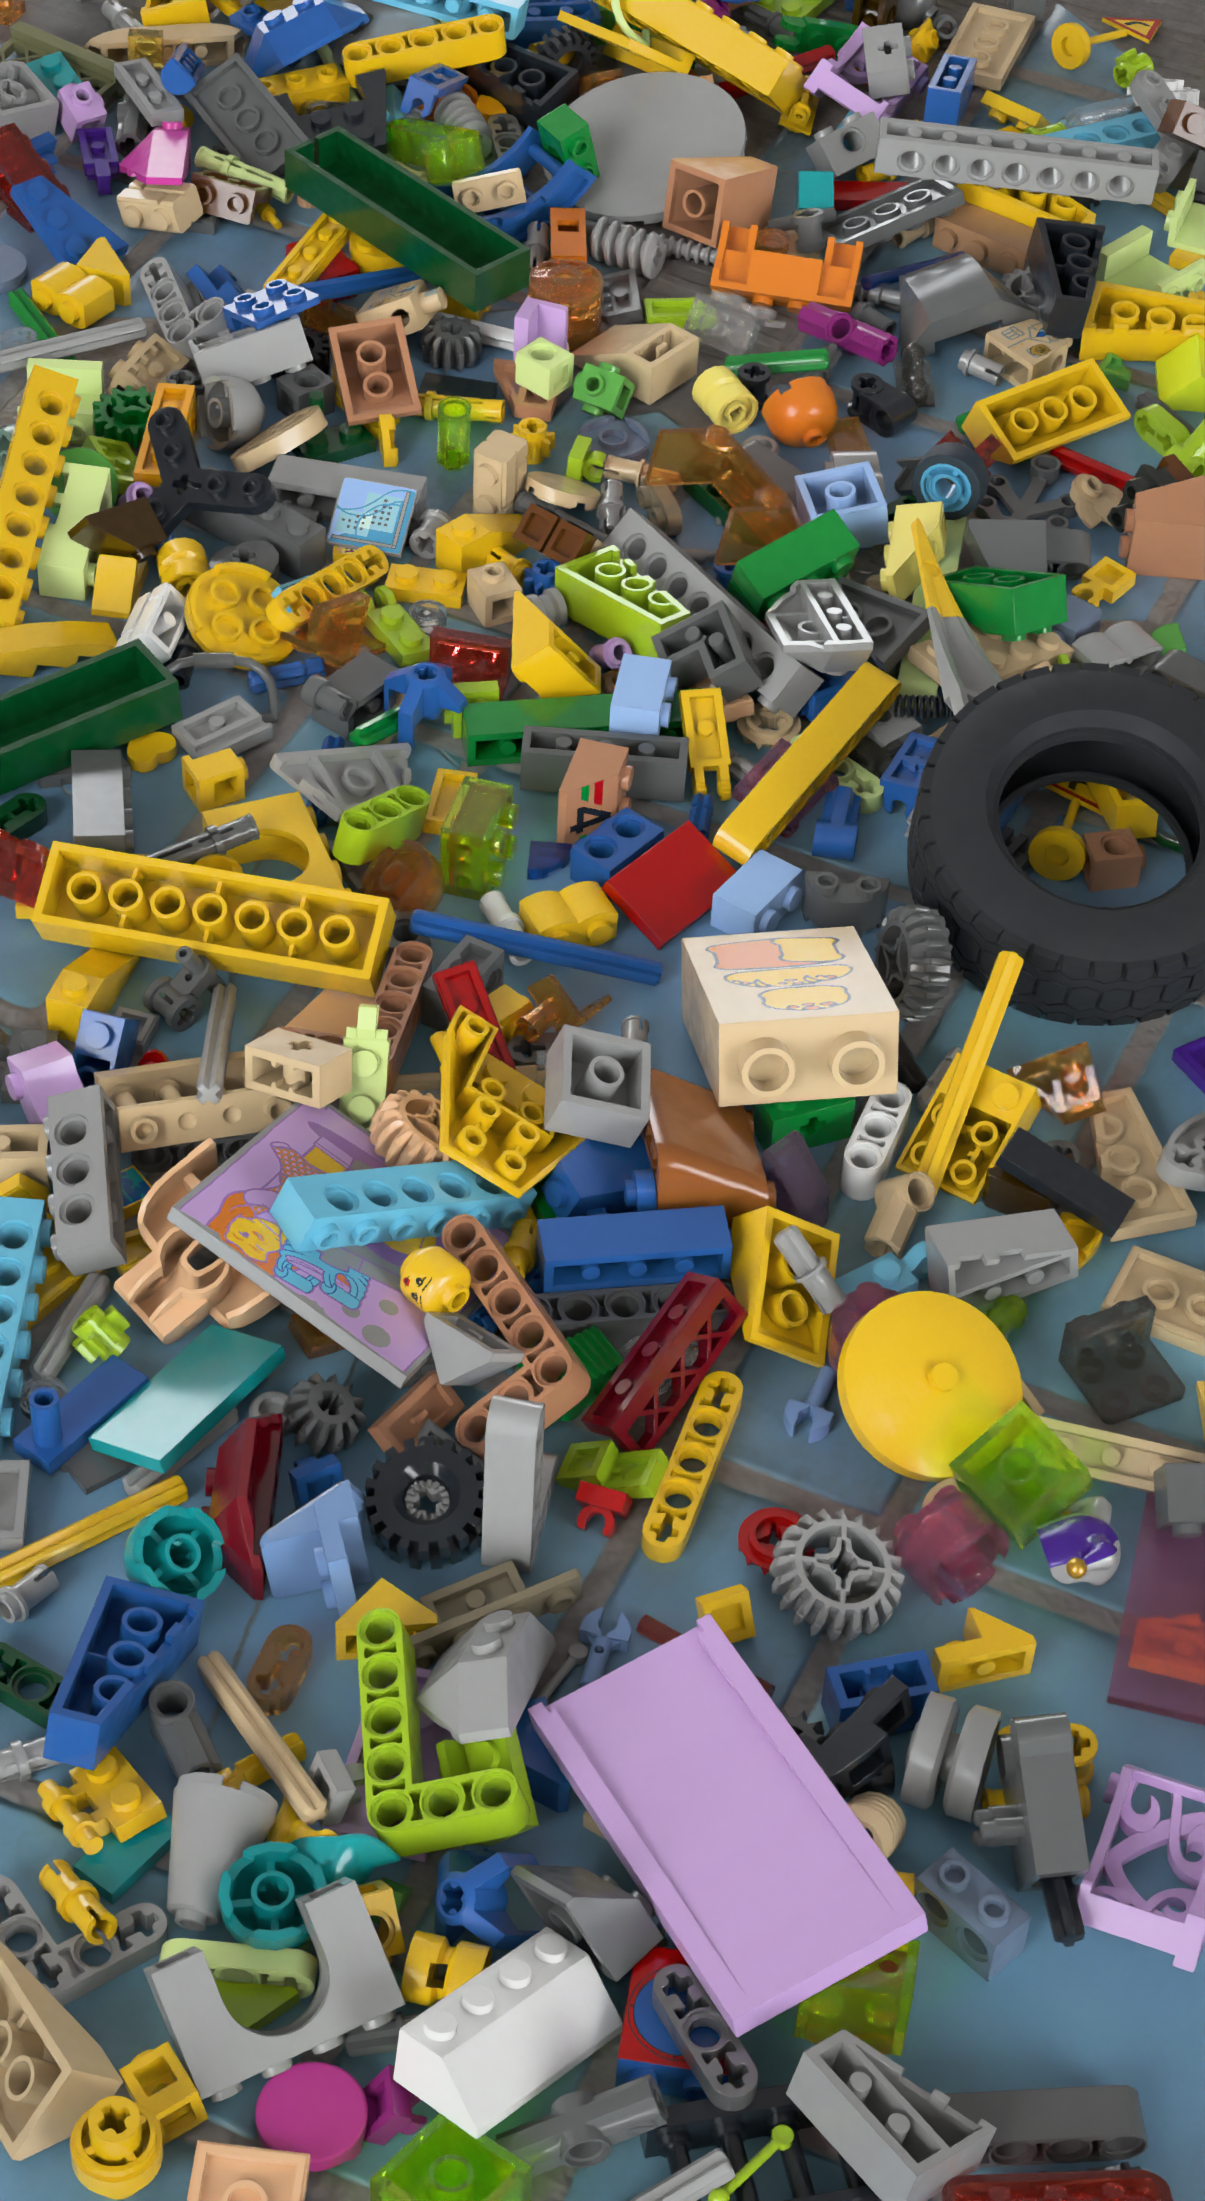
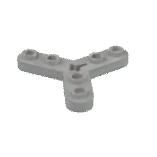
(1153, 98)

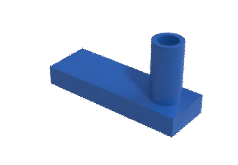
(64, 1425)

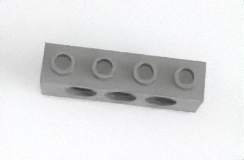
(85, 1180)

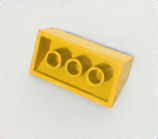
(1046, 412)

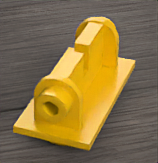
(924, 41)
(801, 114)

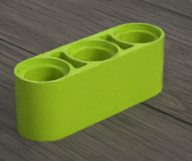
(380, 824)

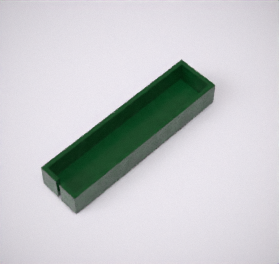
(407, 218)
(83, 708)

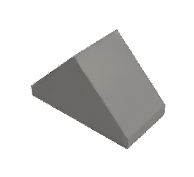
(465, 1350)

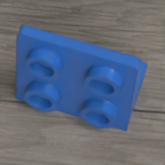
(269, 305)

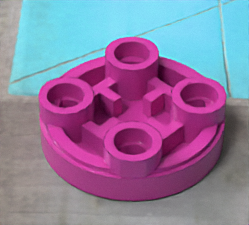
(313, 2112)

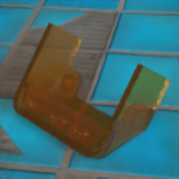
(714, 457)

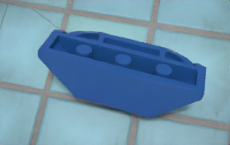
(543, 16)
(299, 31)

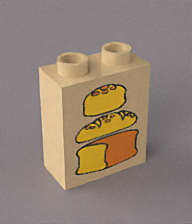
(789, 1016)

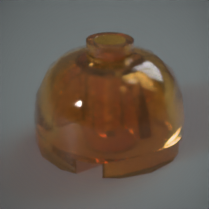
(407, 877)

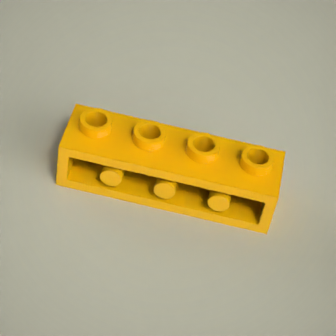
(316, 82)

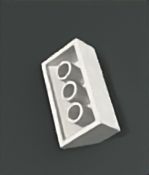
(507, 2033)

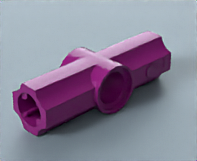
(847, 333)

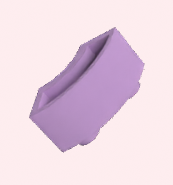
(38, 1075)

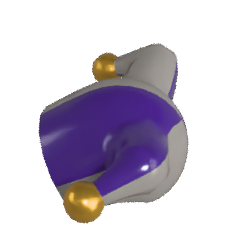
(1082, 1543)

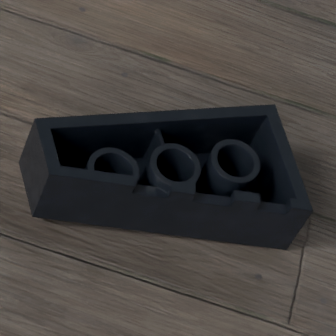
(525, 83)
(1063, 272)

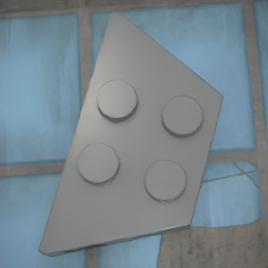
(344, 776)

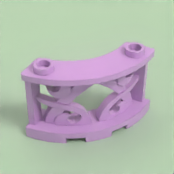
(835, 80)
(1118, 1906)

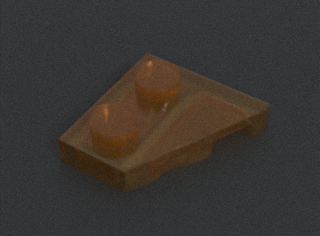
(1065, 1083)

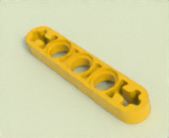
(316, 591)
(686, 1483)

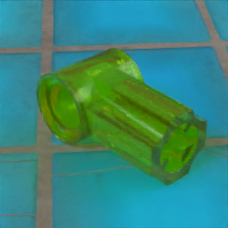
(453, 433)

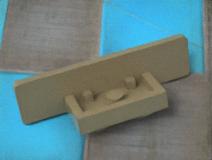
(492, 1590)

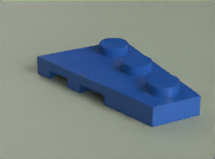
(61, 221)

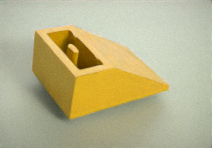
(548, 657)
(993, 1117)

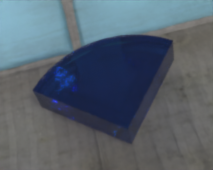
(546, 857)

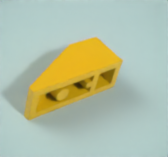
(470, 538)
(87, 983)

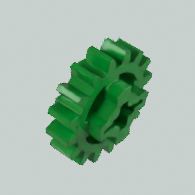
(123, 414)

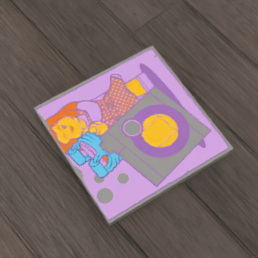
(341, 1290)

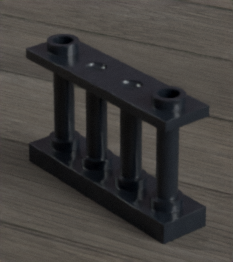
(704, 2125)

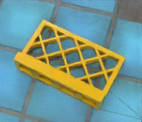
(656, 58)

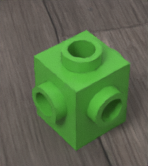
(602, 390)

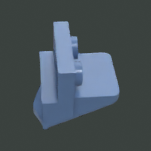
(320, 1548)

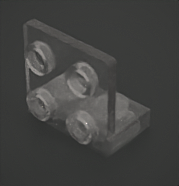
(729, 321)

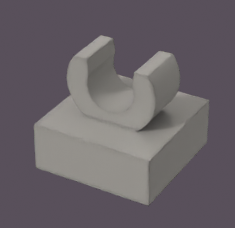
(336, 1783)

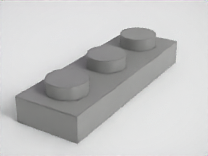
(147, 91)

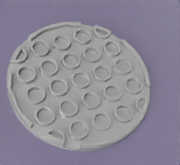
(643, 125)

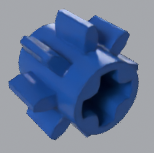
(540, 577)

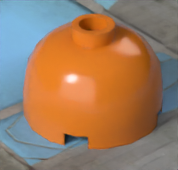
(801, 414)

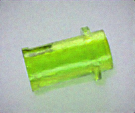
(1008, 1313)

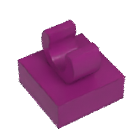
(390, 2109)

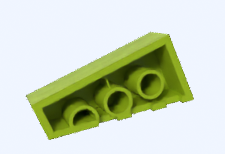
(616, 600)

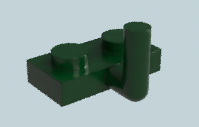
(337, 442)

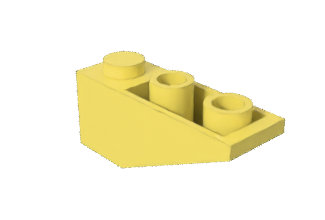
(900, 557)

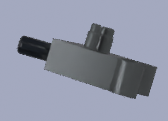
(1040, 1817)

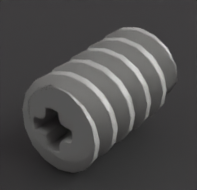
(460, 111)
(625, 249)

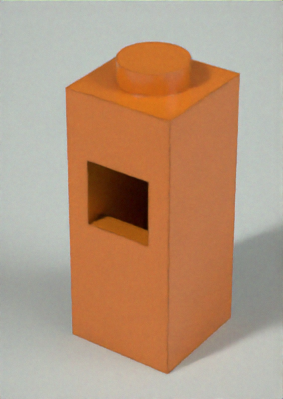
(567, 234)

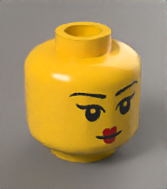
(435, 1280)

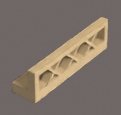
(1119, 1457)

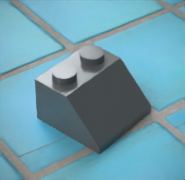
(591, 1914)

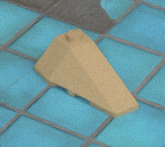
(46, 2064)

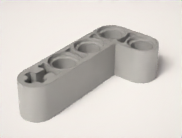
(177, 310)

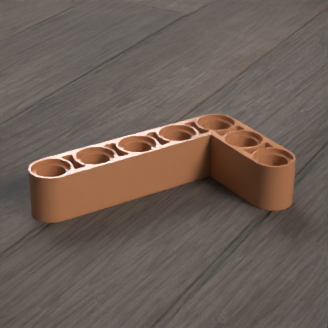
(398, 1003)
(522, 1330)

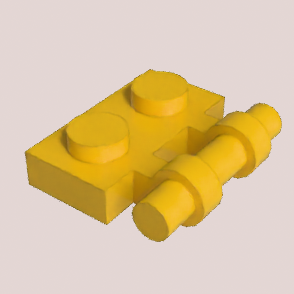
(115, 1793)

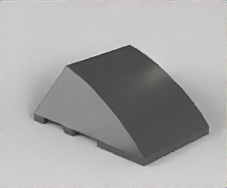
(954, 300)

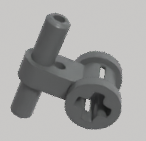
(807, 226)
(182, 990)

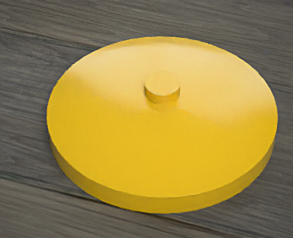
(925, 1381)

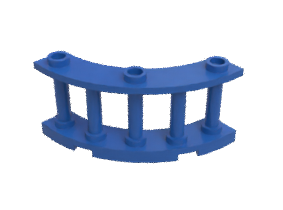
(562, 191)

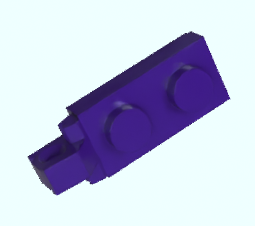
(99, 157)

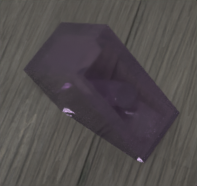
(797, 1179)

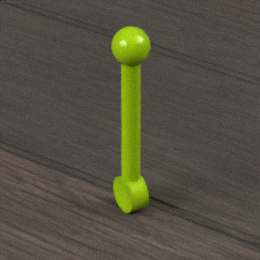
(781, 2139)

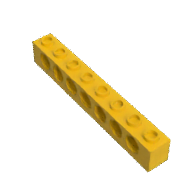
(27, 481)

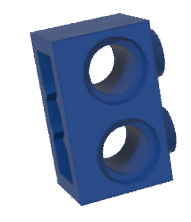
(612, 847)

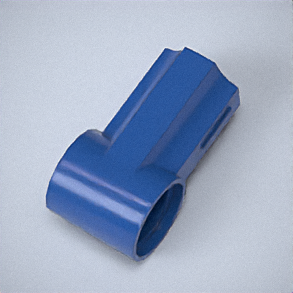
(838, 827)

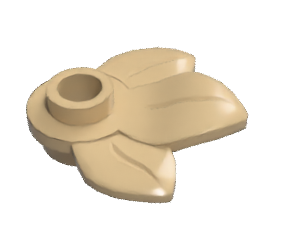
(1093, 499)

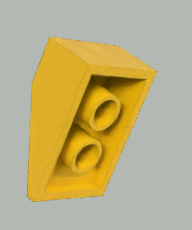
(779, 1309)

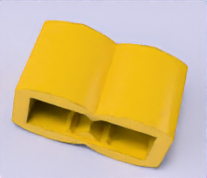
(73, 295)
(573, 914)

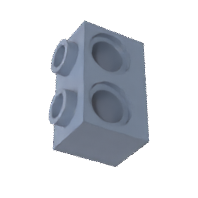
(971, 1914)

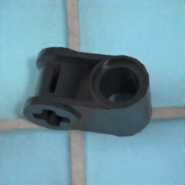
(881, 406)

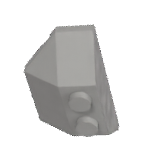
(820, 627)
(487, 1677)

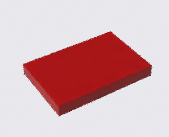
(670, 884)

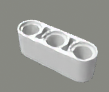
(875, 1143)

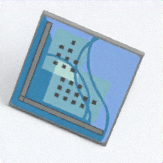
(372, 515)

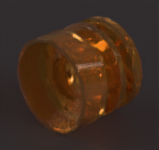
(574, 286)

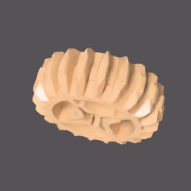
(407, 1129)

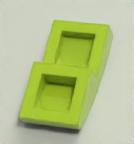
(602, 1464)

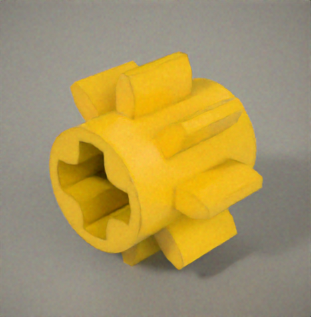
(539, 440)

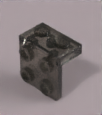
(1118, 1363)

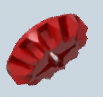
(756, 1532)

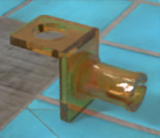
(554, 1009)

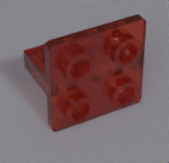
(472, 656)
(21, 868)

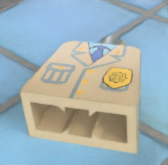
(408, 300)
(1026, 351)

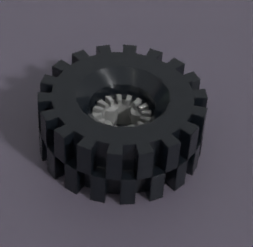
(396, 1496)

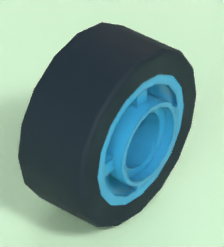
(962, 467)

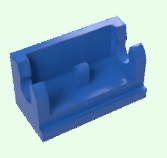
(429, 86)
(905, 771)

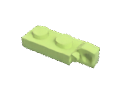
(369, 1066)

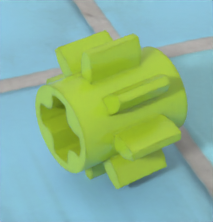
(1129, 65)
(100, 1333)

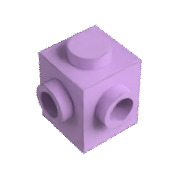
(80, 108)

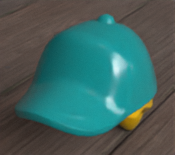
(339, 1856)

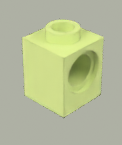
(544, 368)

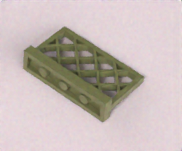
(89, 66)

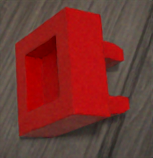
(603, 1502)

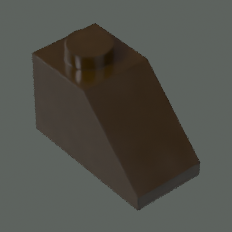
(121, 531)

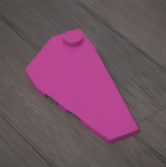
(161, 156)

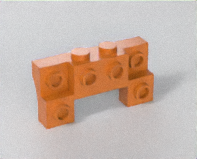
(783, 278)

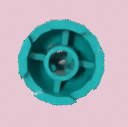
(176, 1552)
(261, 1894)

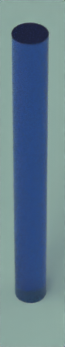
(892, 276)

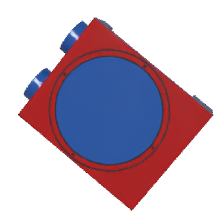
(646, 2042)

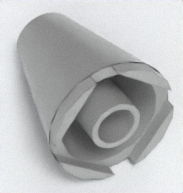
(207, 1836)

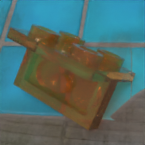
(336, 630)

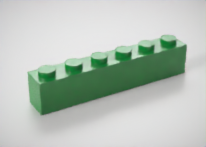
(495, 729)

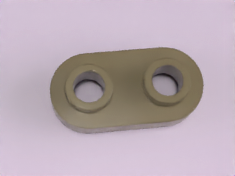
(661, 507)

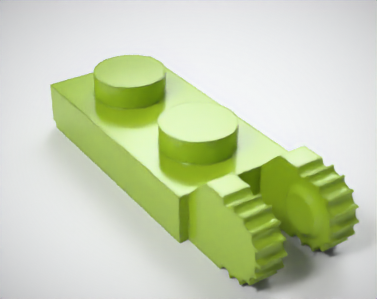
(396, 629)

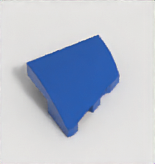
(216, 284)

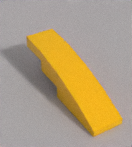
(51, 645)

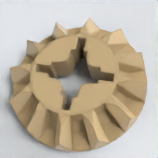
(751, 725)

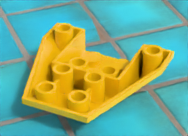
(493, 1112)

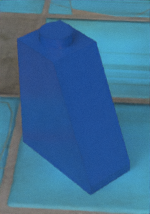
(594, 1178)

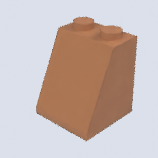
(715, 190)
(1166, 531)

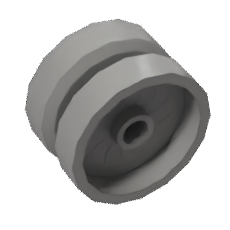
(943, 1755)

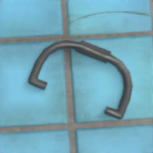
(216, 660)

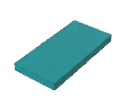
(187, 1398)

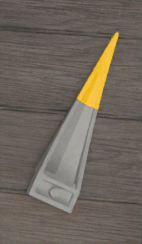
(959, 657)

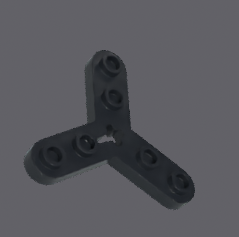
(211, 489)

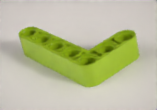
(400, 1752)

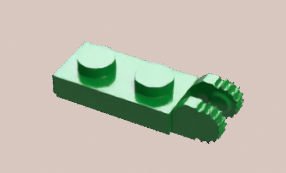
(812, 34)

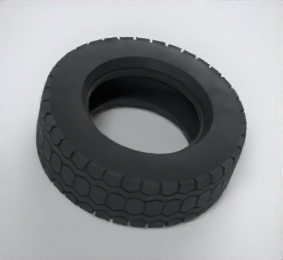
(1043, 733)

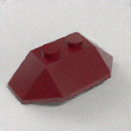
(245, 1497)

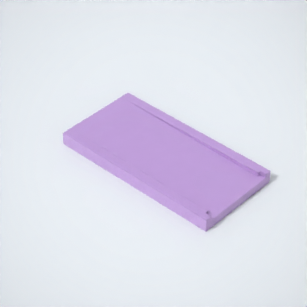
(728, 1826)

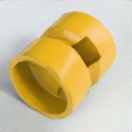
(181, 563)
(422, 1963)

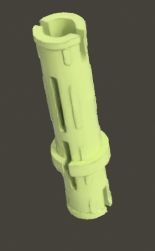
(231, 165)

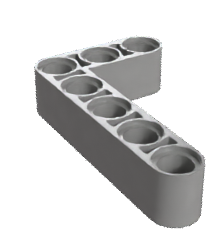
(516, 1482)

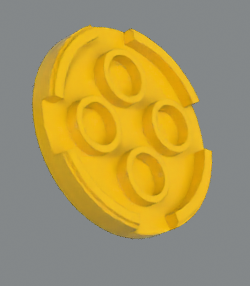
(229, 613)

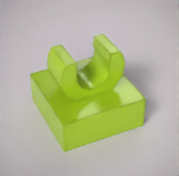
(581, 461)

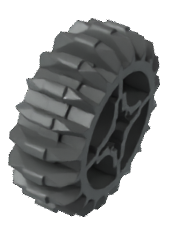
(915, 960)

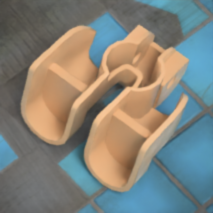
(164, 1286)

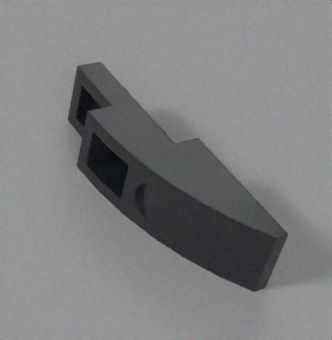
(860, 1746)

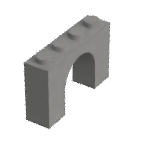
(352, 1992)

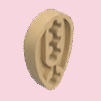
(279, 439)

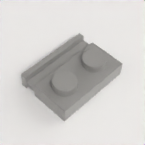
(222, 726)

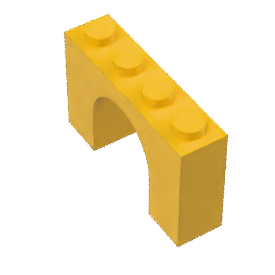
(286, 835)

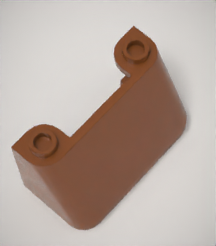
(702, 1150)

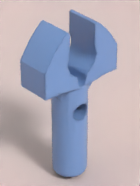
(813, 1407)
(601, 1645)

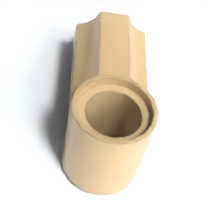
(898, 1207)

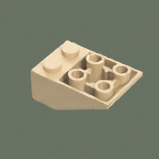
(647, 354)

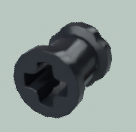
(757, 385)

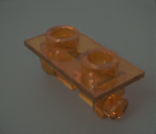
(323, 317)

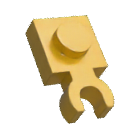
(1104, 581)

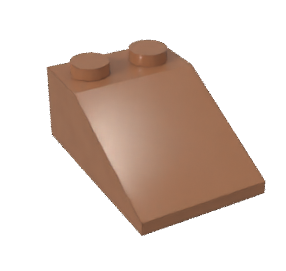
(373, 370)

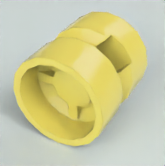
(725, 399)

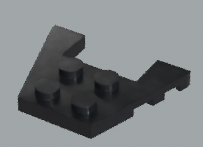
(361, 118)

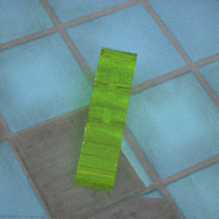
(441, 148)

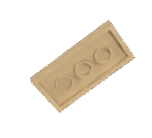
(993, 38)
(1005, 656)

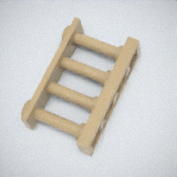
(161, 1106)

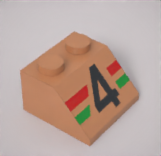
(592, 789)

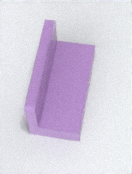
(540, 319)

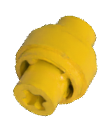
(116, 2147)

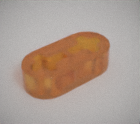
(289, 1673)

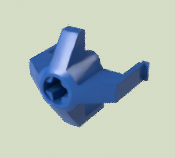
(427, 693)
(475, 1898)

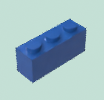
(950, 90)

